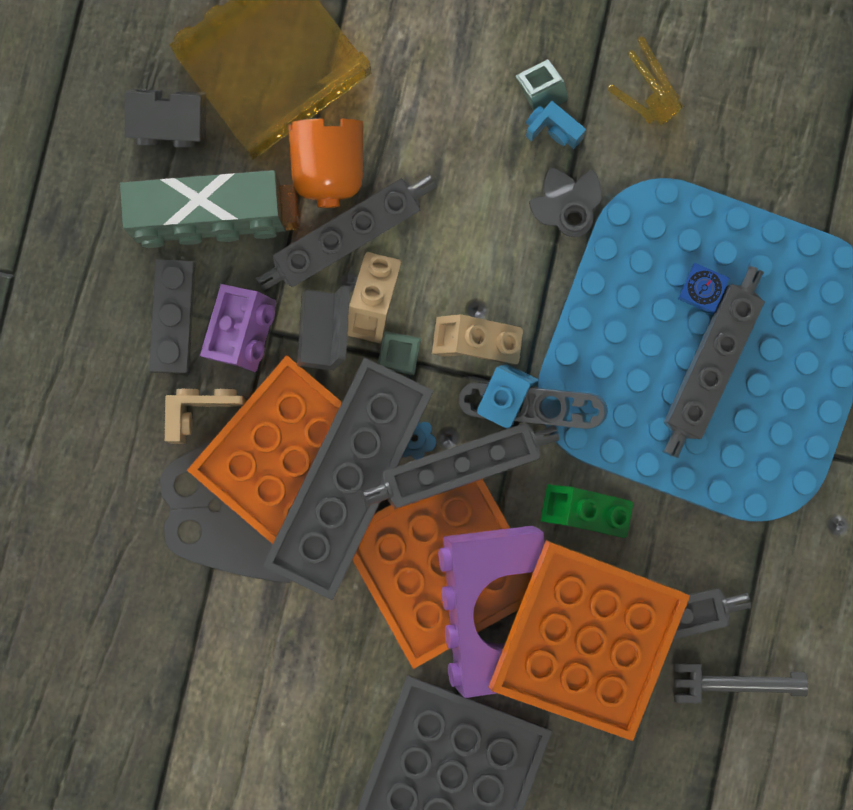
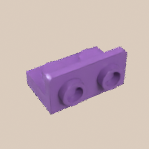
(238, 327)

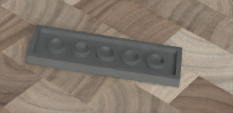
(329, 509)

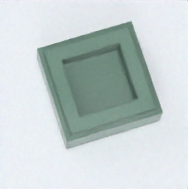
(399, 353)

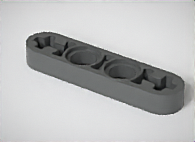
(532, 408)

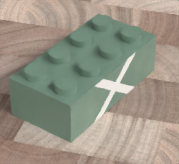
(202, 208)

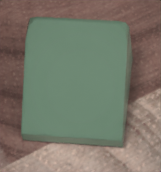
(542, 85)

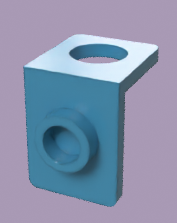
(505, 395)

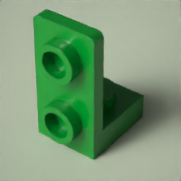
(586, 510)

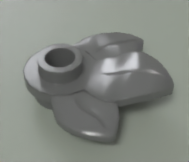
(566, 197)

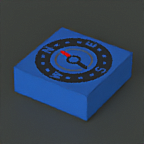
(703, 288)

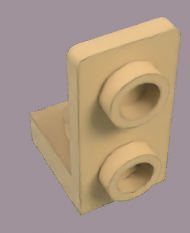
(372, 297)
(477, 338)
(179, 421)

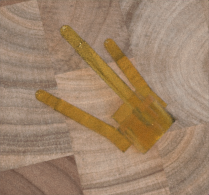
(664, 101)

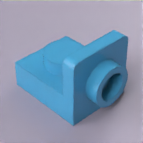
(561, 125)

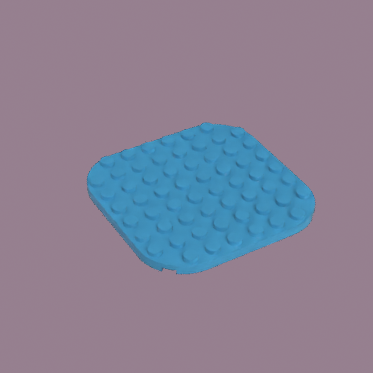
(635, 341)

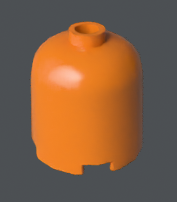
(326, 160)

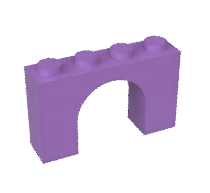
(470, 566)

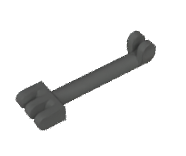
(795, 684)

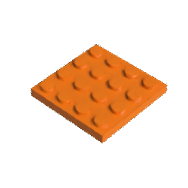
(269, 447)
(404, 571)
(588, 641)

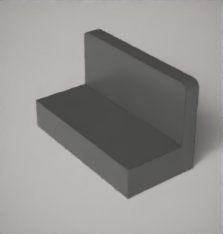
(323, 328)

